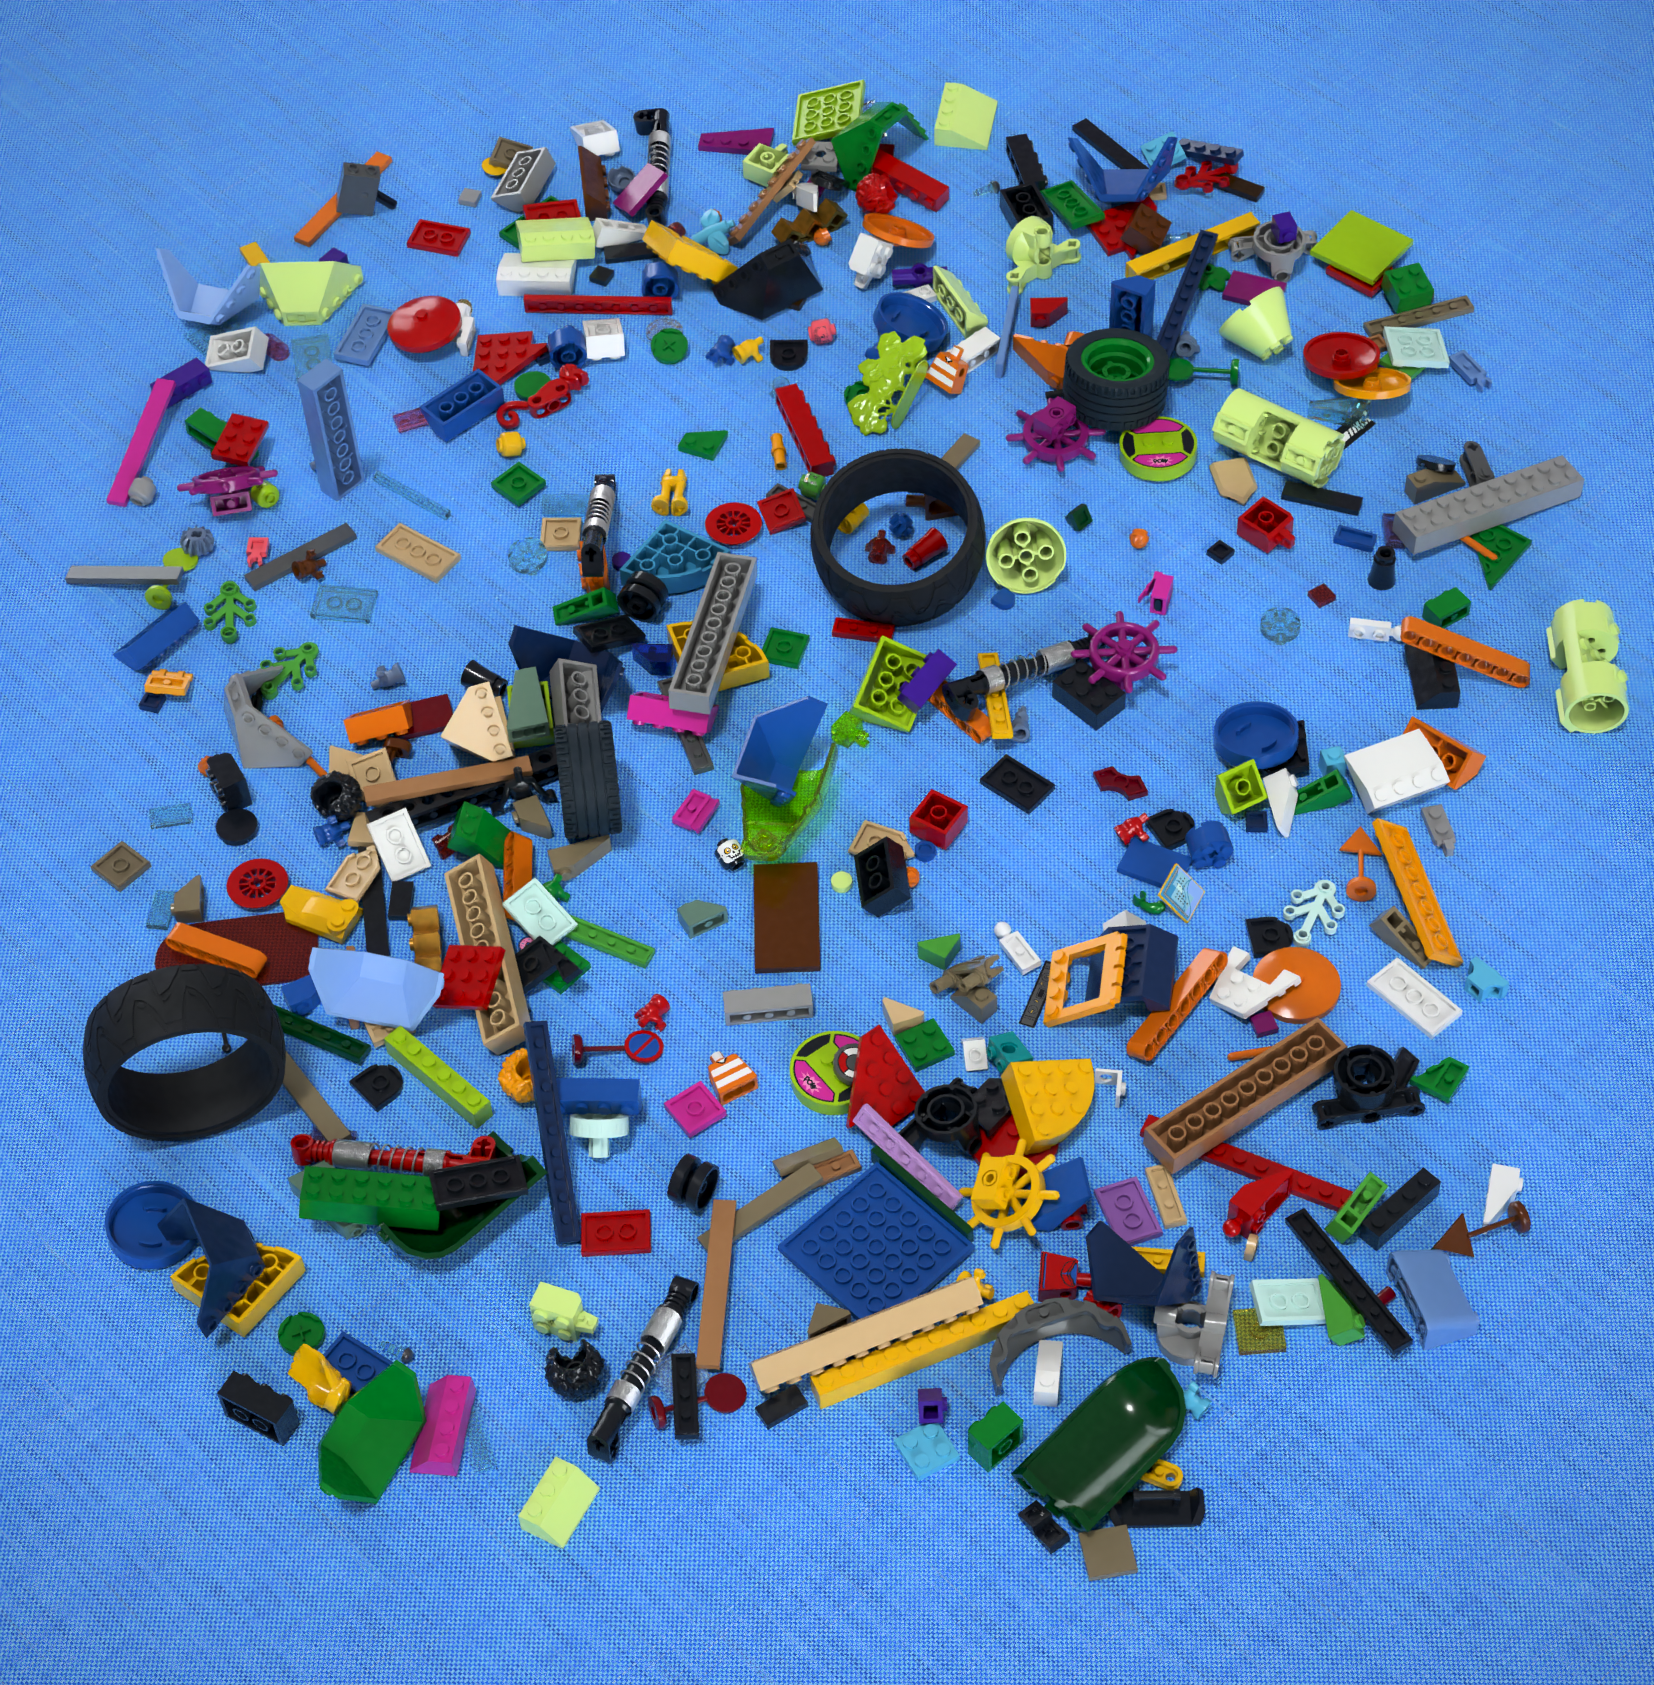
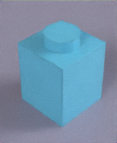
(1332, 759)

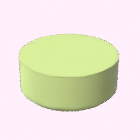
(841, 882)

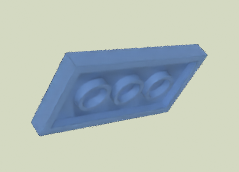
(364, 335)

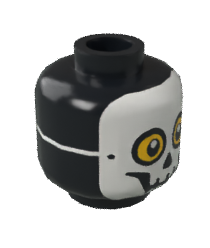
(729, 854)

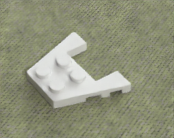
(1243, 993)

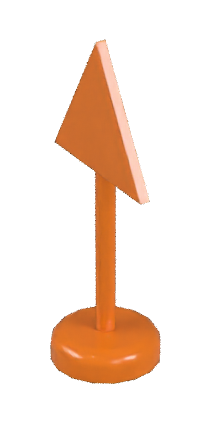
(1360, 887)

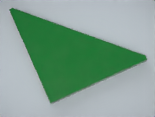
(1506, 545)

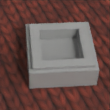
(470, 197)

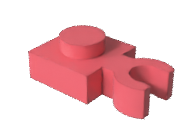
(256, 549)

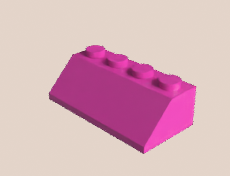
(655, 709)
(442, 1437)

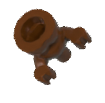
(308, 566)

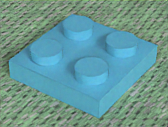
(1151, 149)
(926, 1450)

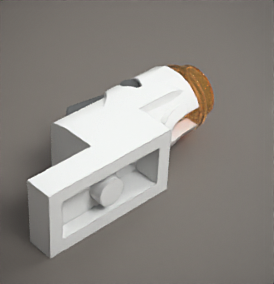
(468, 329)

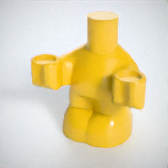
(748, 348)
(986, 1290)

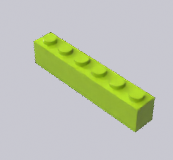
(438, 1077)

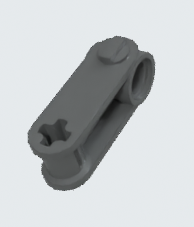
(1475, 464)

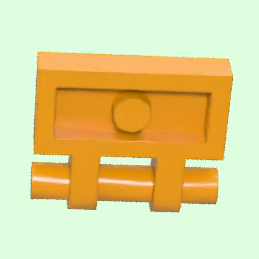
(168, 682)

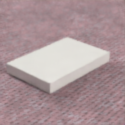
(398, 845)

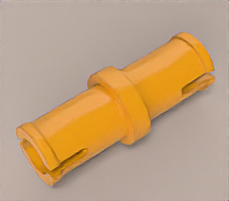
(778, 451)

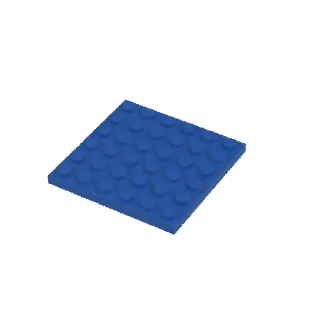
(875, 1245)

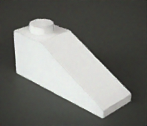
(807, 196)
(615, 232)
(1282, 798)
(1502, 1190)
(1048, 1373)

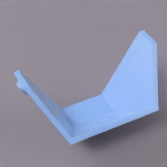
(205, 302)
(374, 987)

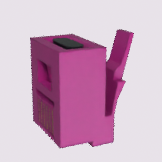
(1161, 593)

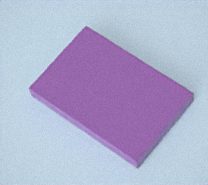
(1128, 1211)

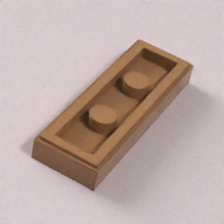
(838, 1167)

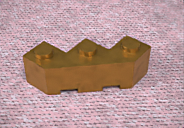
(808, 222)
(426, 936)

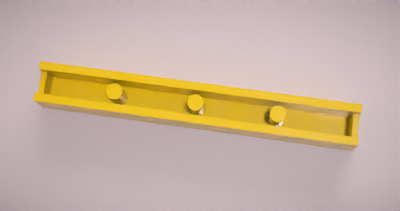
(1177, 254)

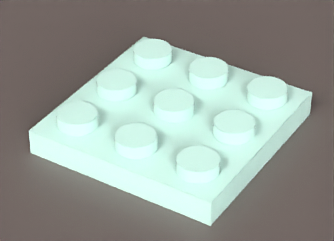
(1416, 347)

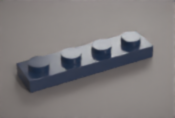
(1211, 152)

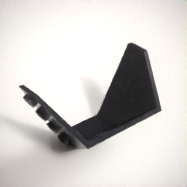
(770, 281)

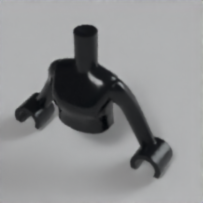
(520, 789)

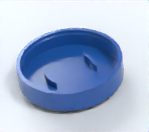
(911, 317)
(1256, 732)
(134, 1229)

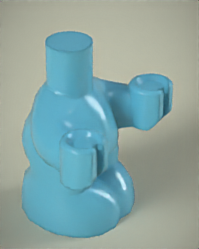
(1194, 1402)

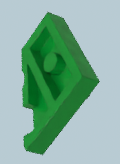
(703, 444)
(1442, 1079)

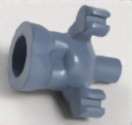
(1186, 345)
(389, 677)
(1020, 725)

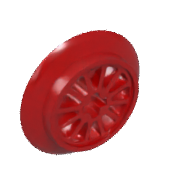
(744, 517)
(272, 881)

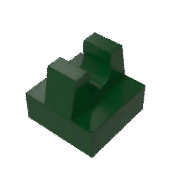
(1079, 517)

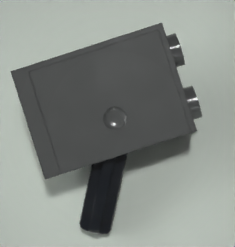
(360, 190)

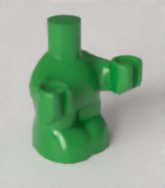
(555, 888)

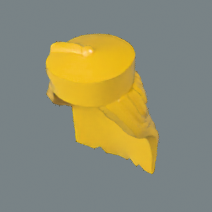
(320, 1379)

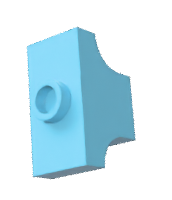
(1484, 981)

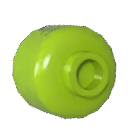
(265, 494)

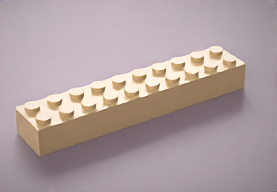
(483, 922)
(868, 1332)

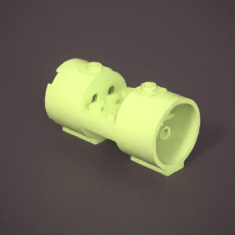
(1278, 437)
(1592, 689)

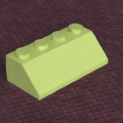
(957, 302)

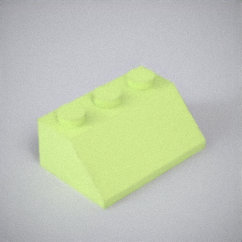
(558, 1503)

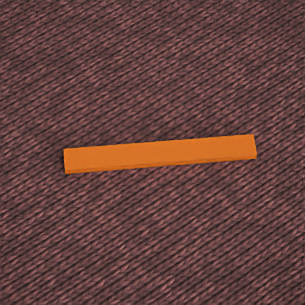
(327, 214)

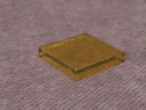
(1254, 1338)

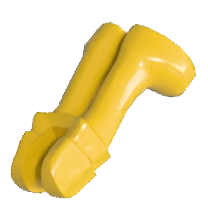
(670, 483)

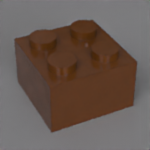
(1145, 230)

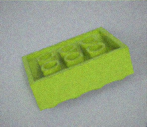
(878, 691)

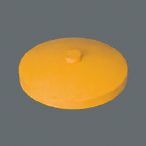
(1379, 384)

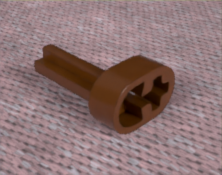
(397, 748)

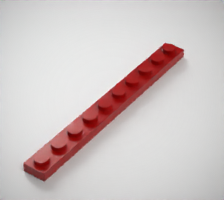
(1257, 1167)

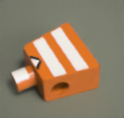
(949, 370)
(730, 1077)

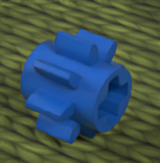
(900, 524)

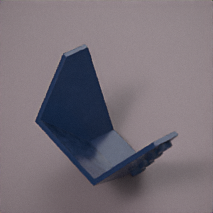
(543, 649)
(229, 1252)
(1127, 1277)

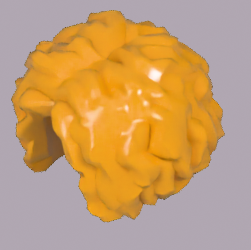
(516, 1077)

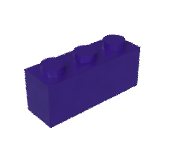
(188, 379)
(925, 680)

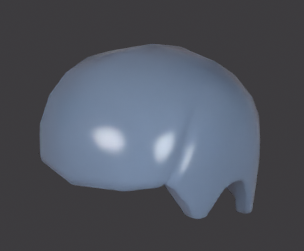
(620, 178)

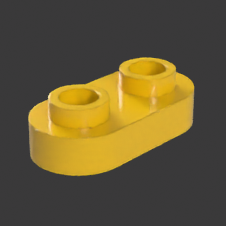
(1161, 1471)

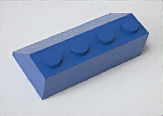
(1133, 304)
(462, 404)
(157, 637)
(599, 1096)

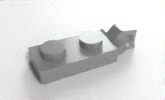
(1439, 828)

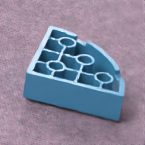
(675, 557)

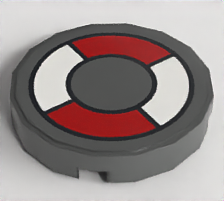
(844, 1063)

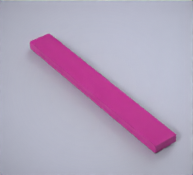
(141, 441)

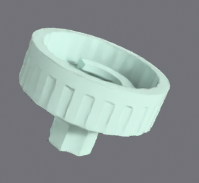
(599, 1130)

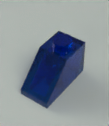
(654, 658)

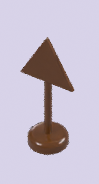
(1458, 1238)

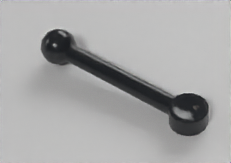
(226, 1047)

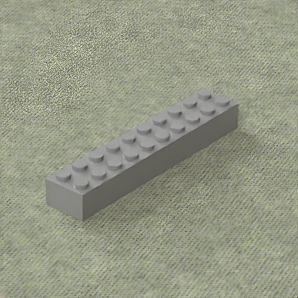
(1487, 504)
(713, 633)

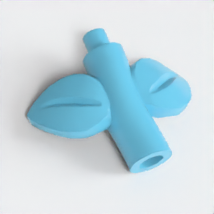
(714, 232)

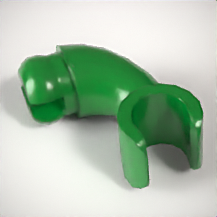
(1152, 908)

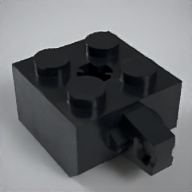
(228, 782)

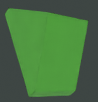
(939, 950)

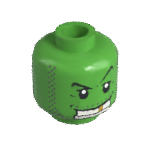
(812, 485)

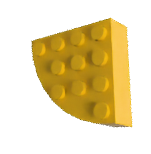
(687, 253)
(745, 664)
(1048, 1099)
(281, 1272)

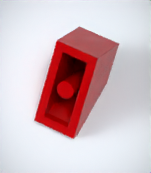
(1047, 311)

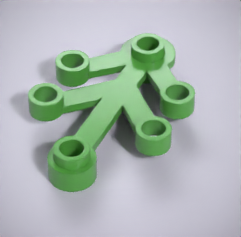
(229, 591)
(306, 652)

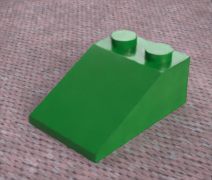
(478, 833)

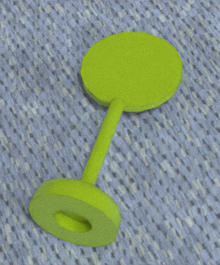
(160, 596)

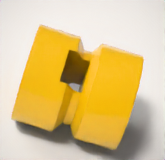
(853, 519)

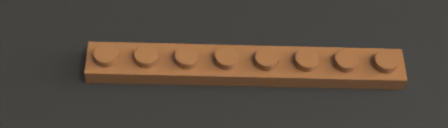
(768, 194)

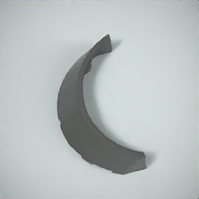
(1048, 1319)

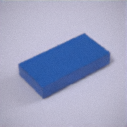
(1355, 538)

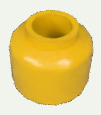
(510, 444)

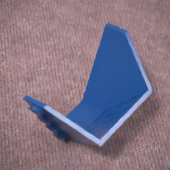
(1124, 184)
(777, 748)

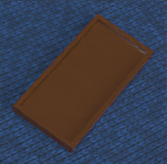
(786, 918)

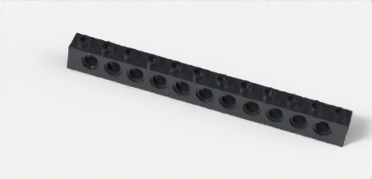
(439, 806)

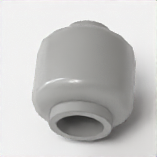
(142, 491)

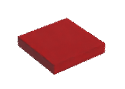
(781, 511)

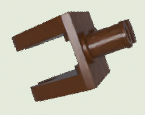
(933, 507)

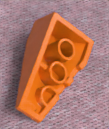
(1043, 358)
(1458, 758)

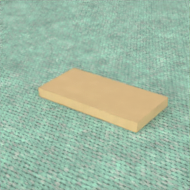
(418, 552)

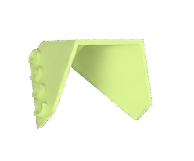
(307, 290)

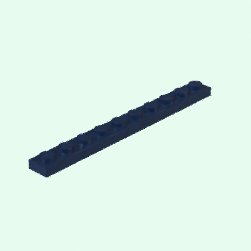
(1186, 291)
(551, 1132)

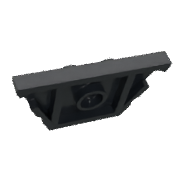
(992, 1105)

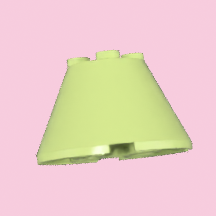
(1261, 326)
(1026, 555)

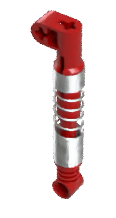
(363, 1155)

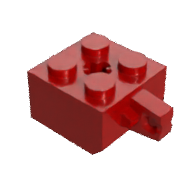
(1266, 526)

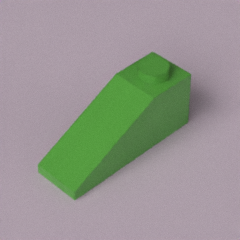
(1356, 1208)
(1342, 1319)

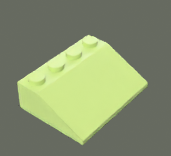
(964, 118)
(555, 239)

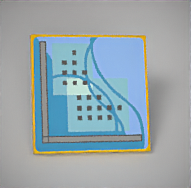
(1181, 893)

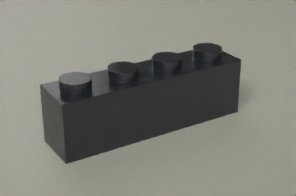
(1025, 161)
(1399, 1209)

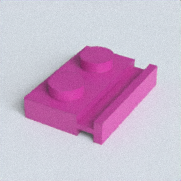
(695, 811)

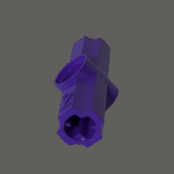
(917, 275)

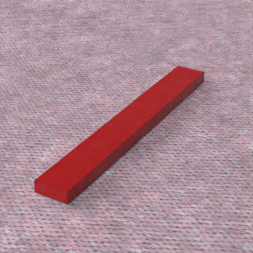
(598, 304)

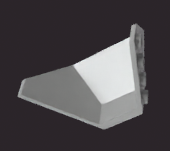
(257, 737)

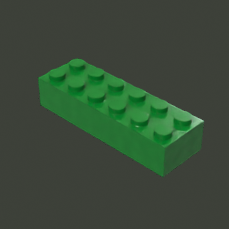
(368, 1198)

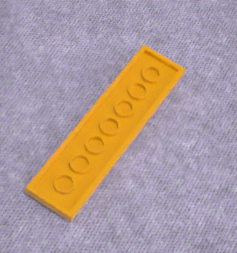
(1417, 893)

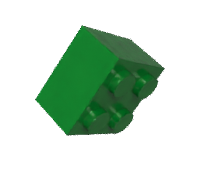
(1407, 288)
(995, 1436)

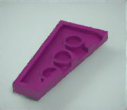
(735, 141)

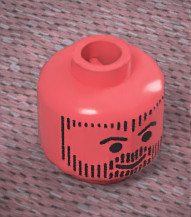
(821, 331)

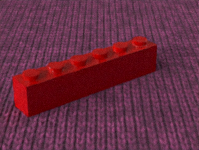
(911, 181)
(804, 430)

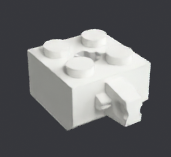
(869, 259)

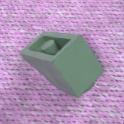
(701, 917)

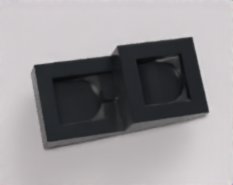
(1043, 1527)

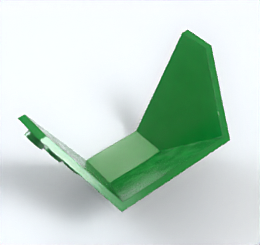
(860, 140)
(371, 1436)

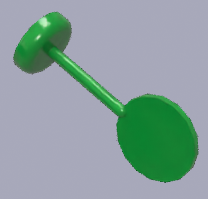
(1182, 369)

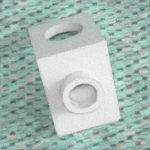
(974, 1053)
(1115, 1080)

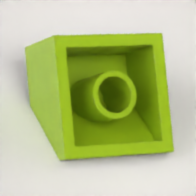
(1239, 788)

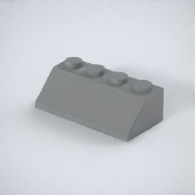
(524, 179)
(574, 692)

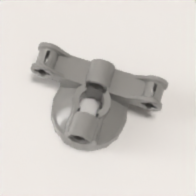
(1277, 256)
(1196, 1345)

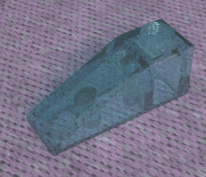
(1341, 411)

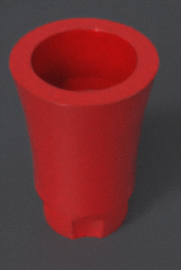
(925, 549)

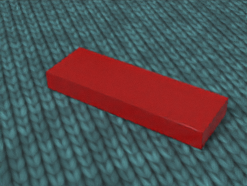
(861, 630)

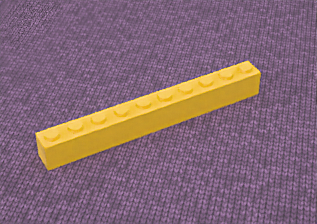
(915, 1352)

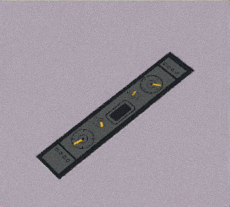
(1037, 998)

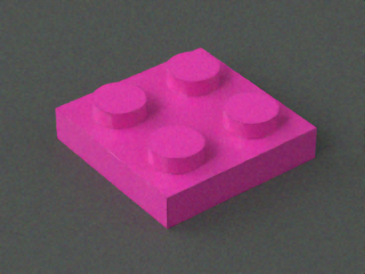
(695, 1109)

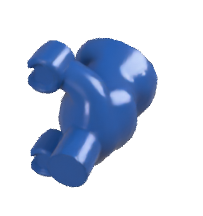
(722, 349)
(331, 832)

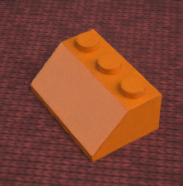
(379, 722)

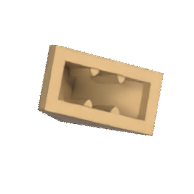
(900, 1016)

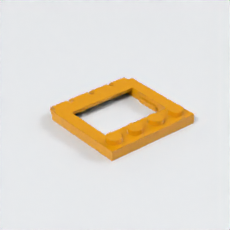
(1111, 980)

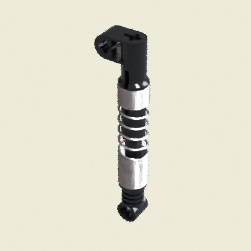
(656, 125)
(597, 524)
(996, 677)
(626, 1392)

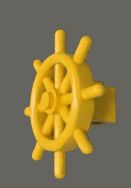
(999, 1189)

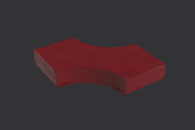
(1129, 786)

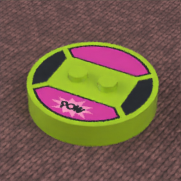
(1158, 450)
(813, 1073)

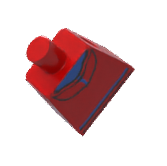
(1060, 1277)

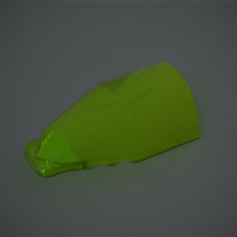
(772, 829)

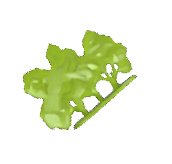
(884, 378)

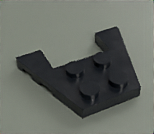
(1299, 761)
(541, 960)

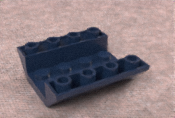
(1147, 967)

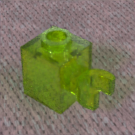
(848, 730)

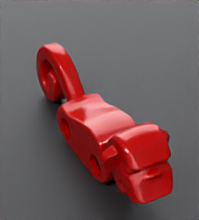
(546, 398)

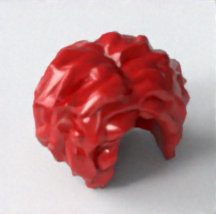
(875, 194)

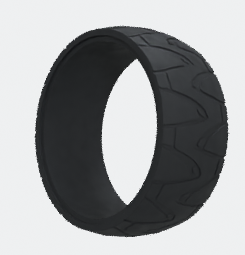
(887, 473)
(175, 1004)

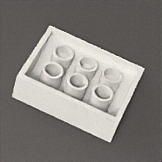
(534, 278)
(1396, 770)

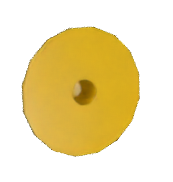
(492, 170)

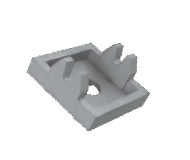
(827, 163)

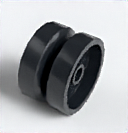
(642, 596)
(693, 1182)

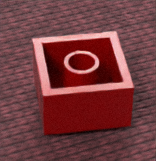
(938, 819)

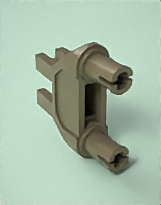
(967, 974)

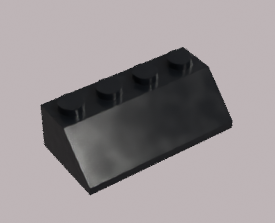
(1432, 679)

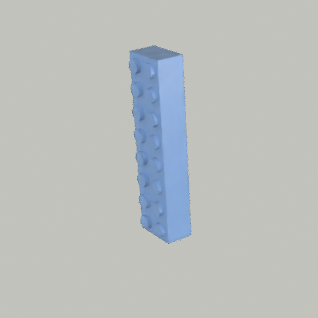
(331, 429)

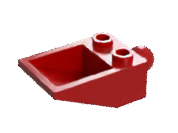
(1257, 1203)

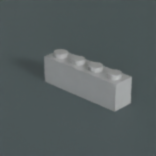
(768, 1004)

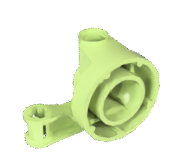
(1035, 254)

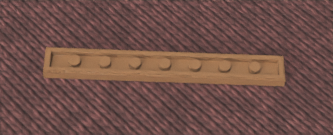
(445, 781)
(716, 1284)

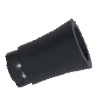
(1383, 569)
(476, 674)

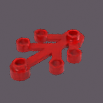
(1205, 174)

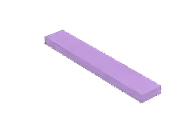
(904, 1154)

